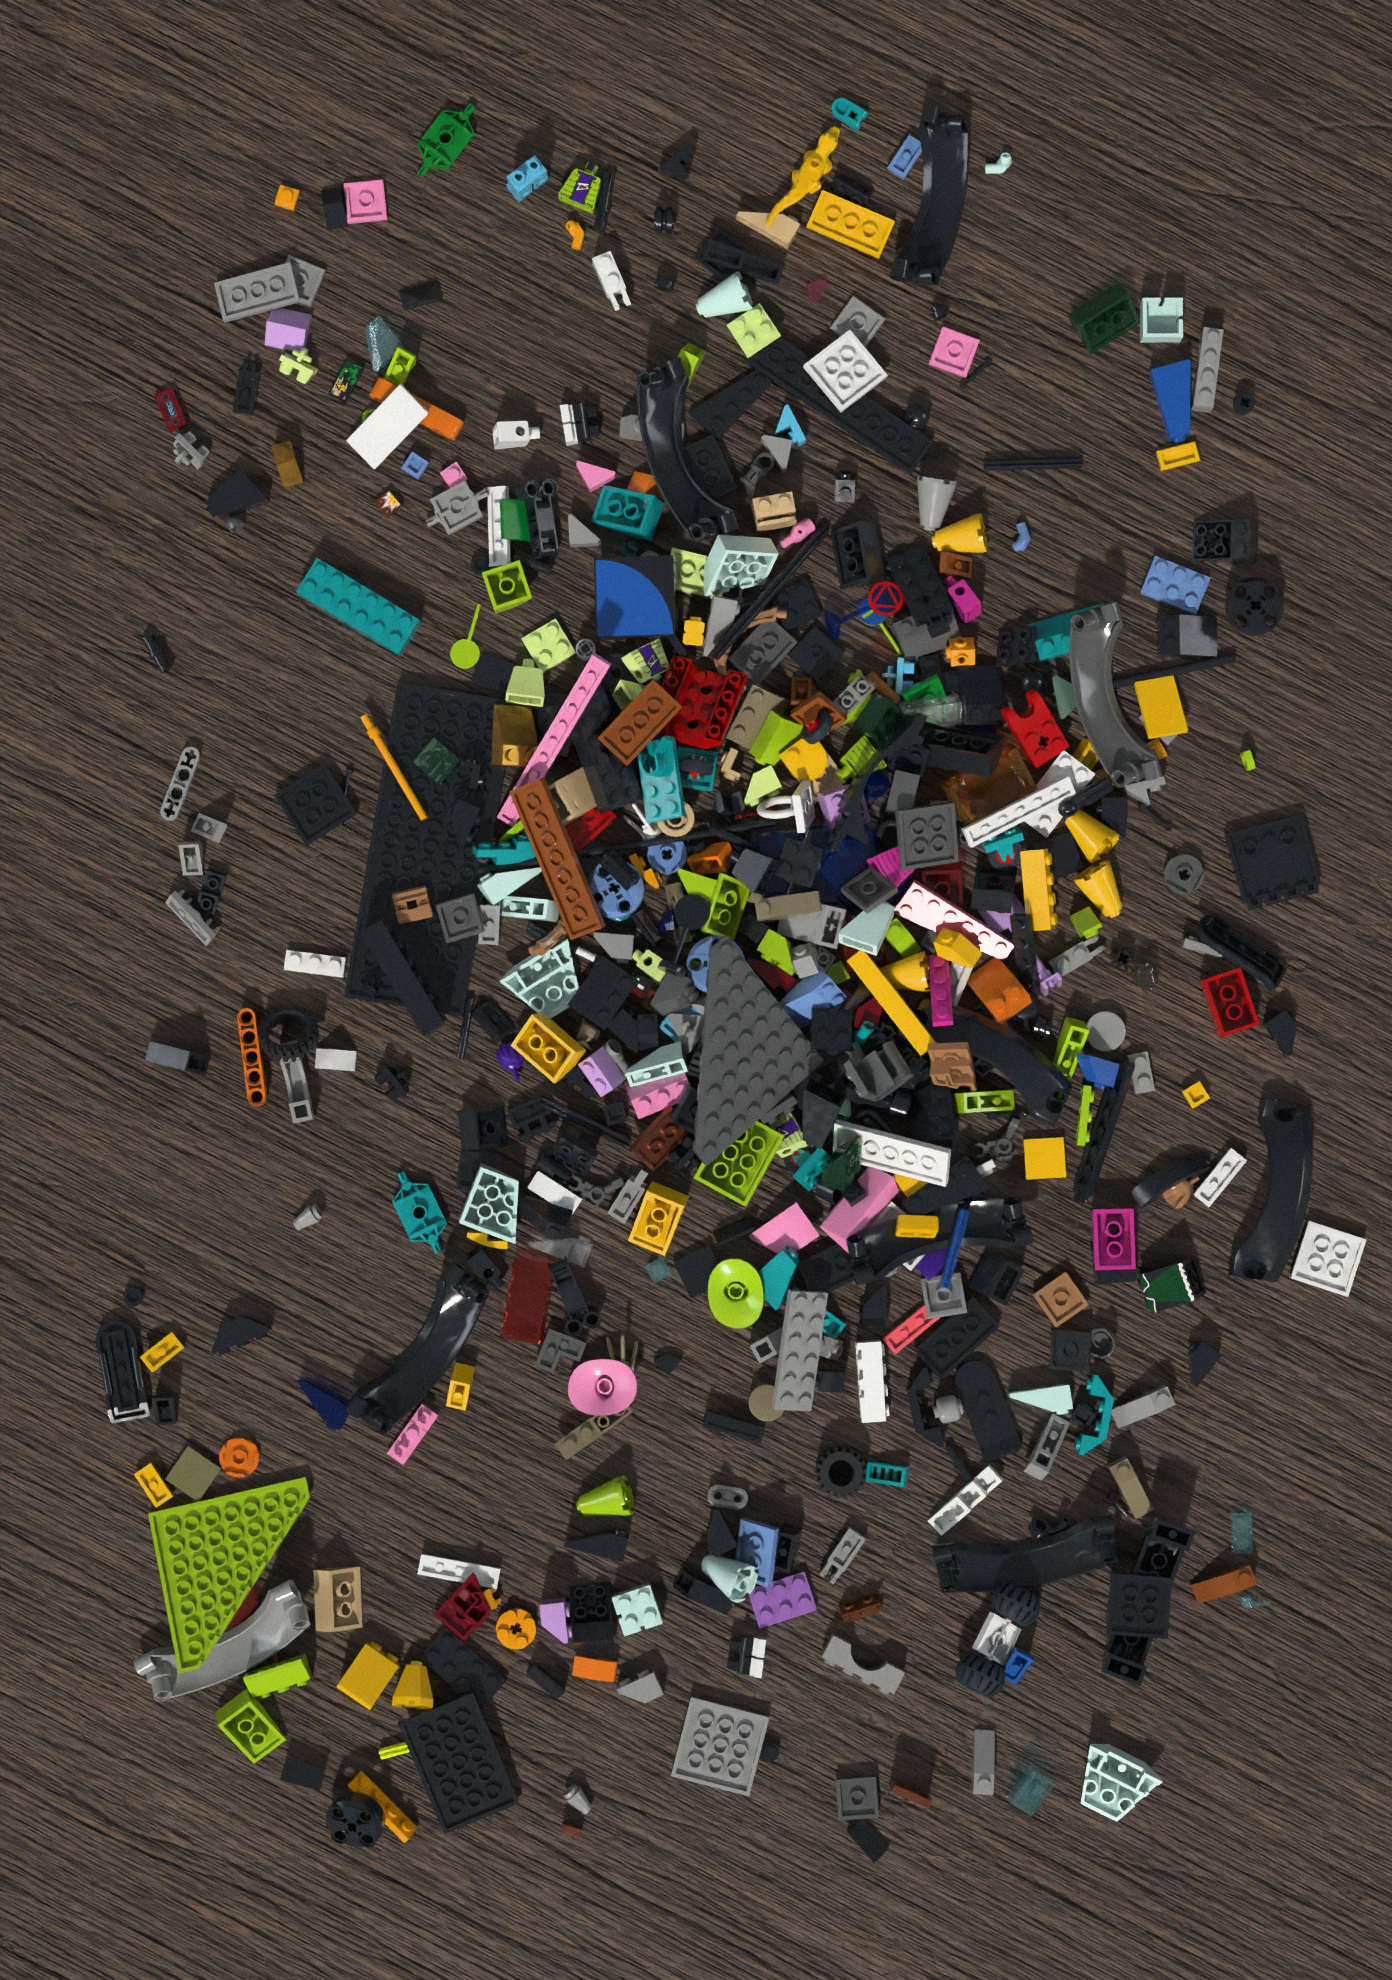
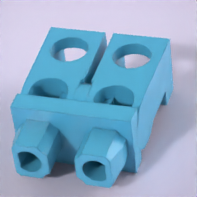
(525, 177)

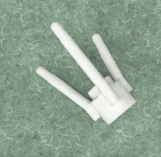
(649, 830)

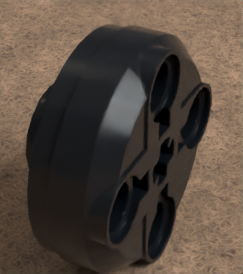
(1254, 594)
(355, 1820)

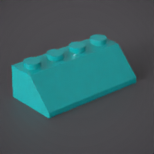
(1054, 635)

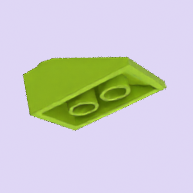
(249, 1726)

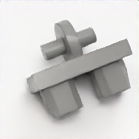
(187, 453)

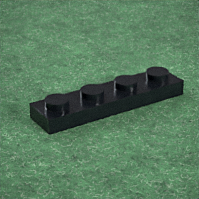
(1025, 952)

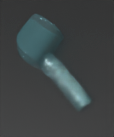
(1247, 1602)

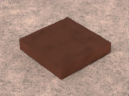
(910, 1793)

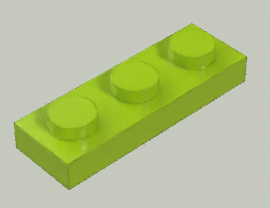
(1084, 1115)

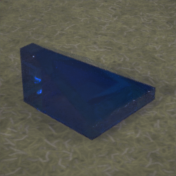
(668, 922)

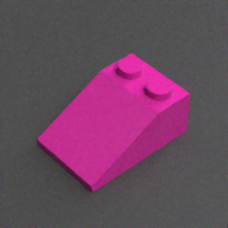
(1113, 1239)

